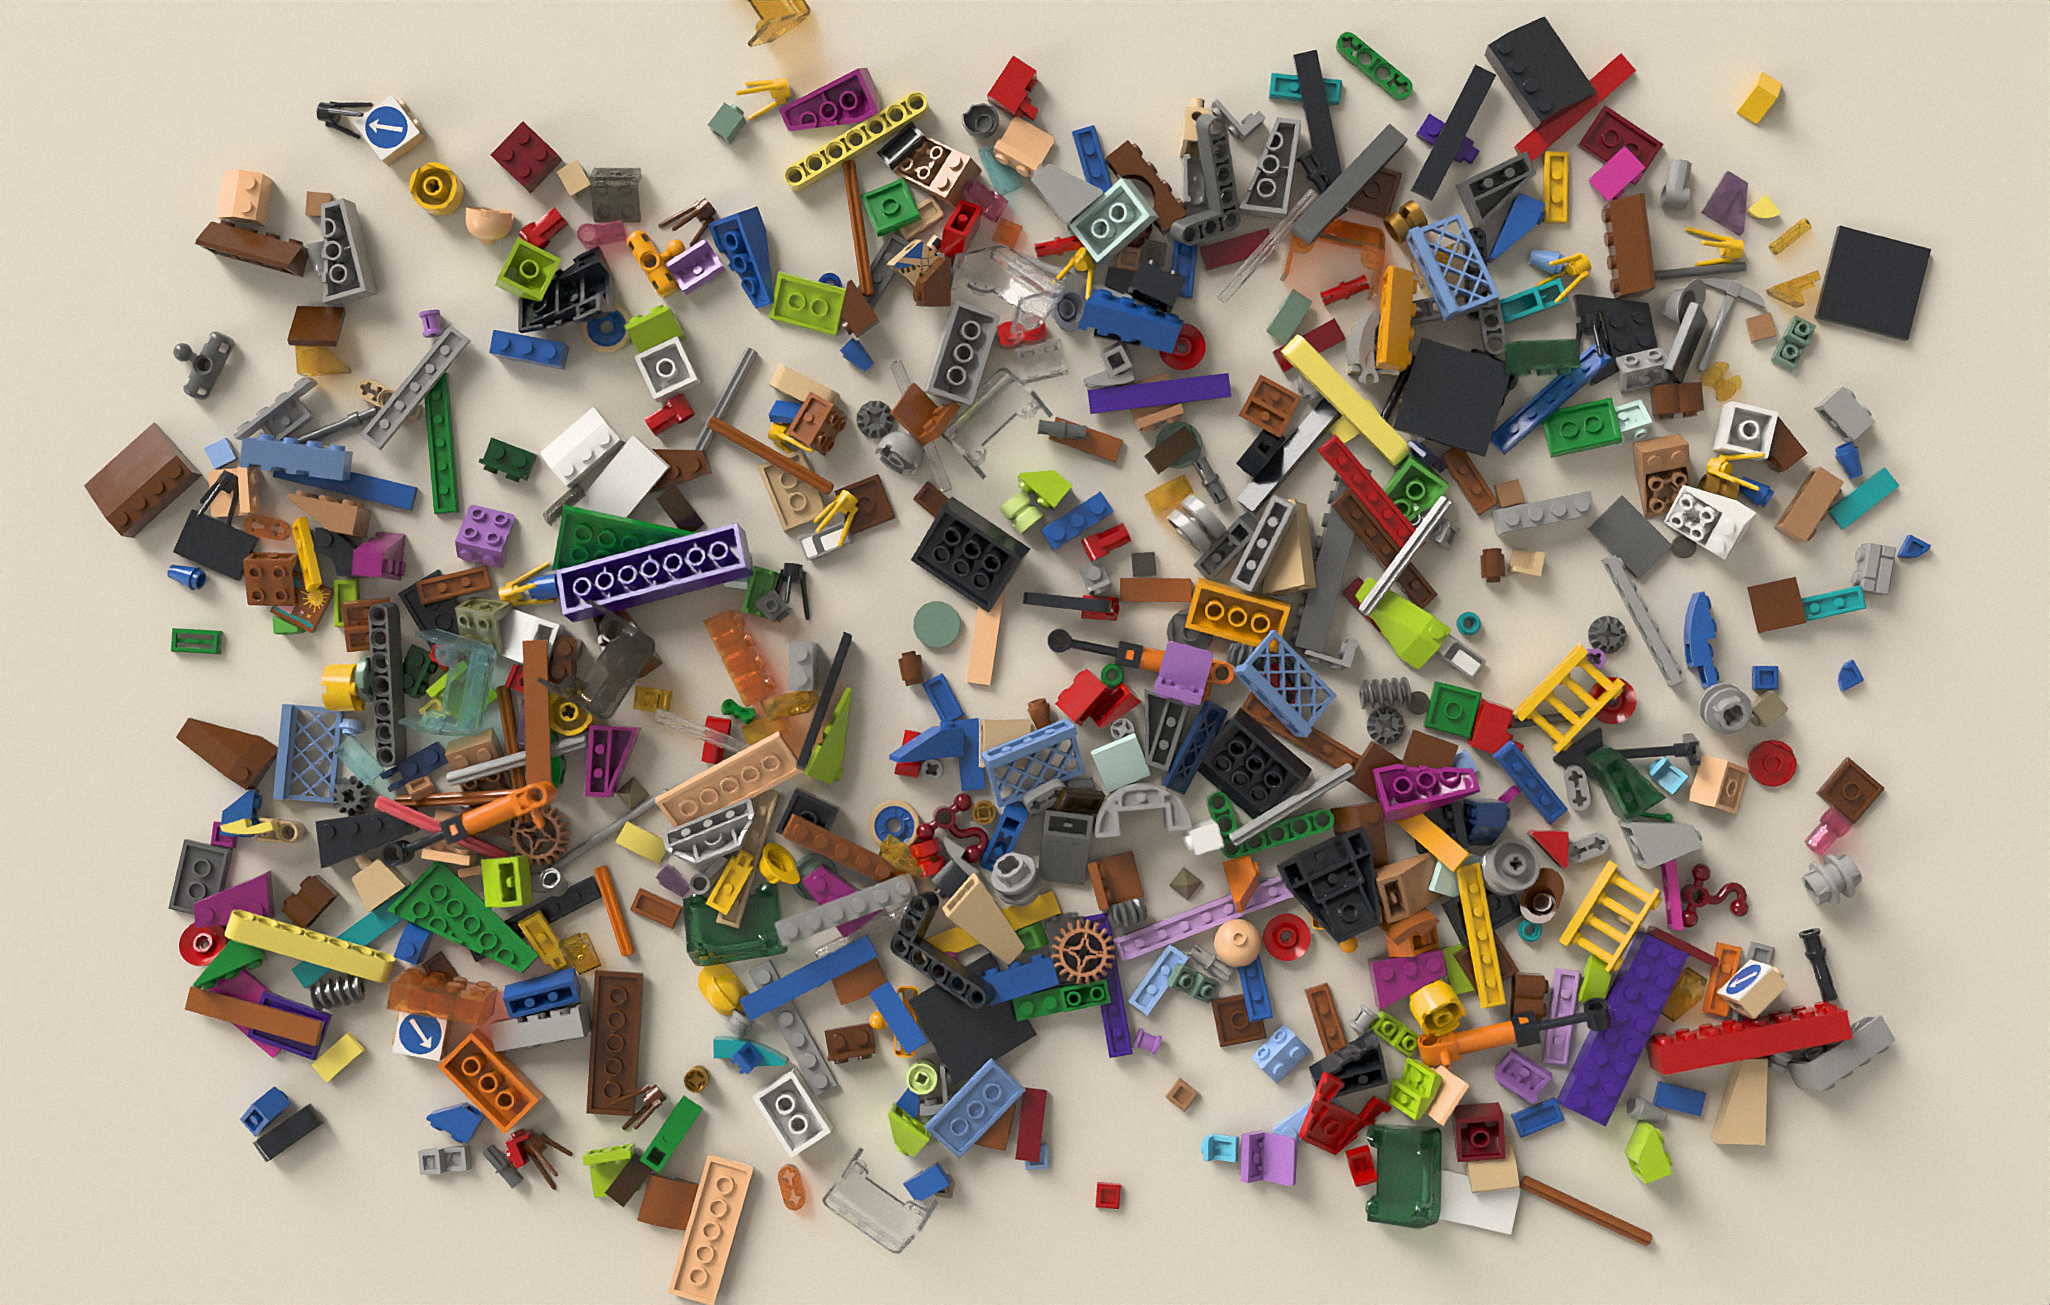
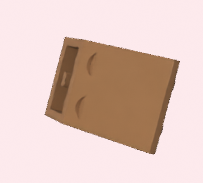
(939, 171)
(1661, 471)
(342, 518)
(477, 750)
(1405, 886)

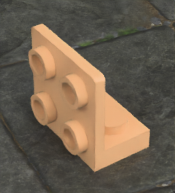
(449, 853)

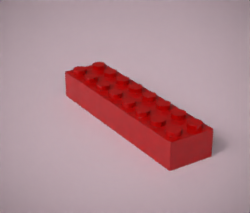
(1748, 1038)

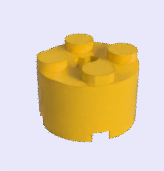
(432, 176)
(341, 688)
(566, 724)
(1436, 1008)

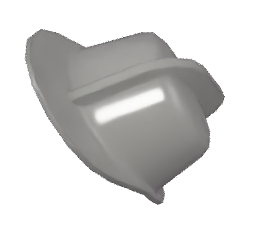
(1679, 300)
(1070, 308)

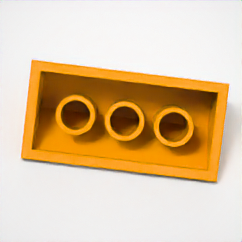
(1395, 319)
(1236, 613)

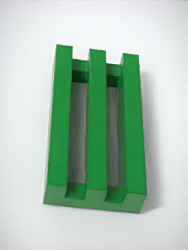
(216, 642)

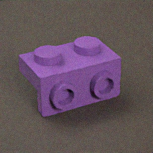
(695, 266)
(1521, 1075)

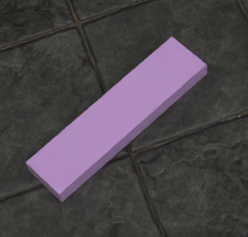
(1561, 1004)

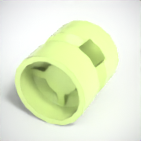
(1021, 512)
(922, 1076)

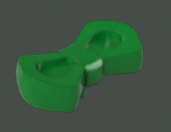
(729, 707)

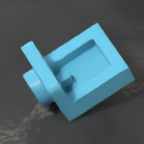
(1667, 775)
(1220, 1148)

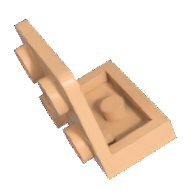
(1023, 147)
(248, 500)

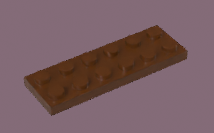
(614, 1041)

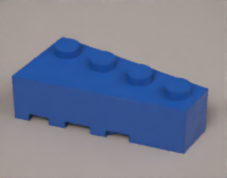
(1131, 321)

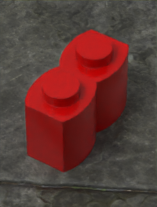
(1011, 341)

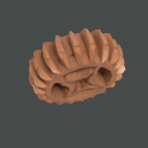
(535, 844)
(1070, 949)

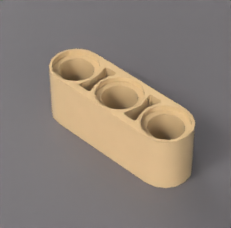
(799, 386)

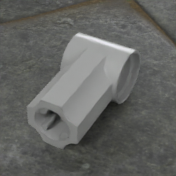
(1676, 190)
(711, 872)
(542, 881)

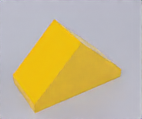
(1759, 98)

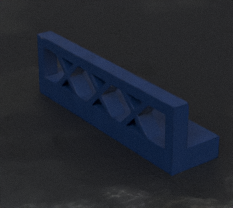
(1195, 747)

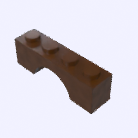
(1128, 163)

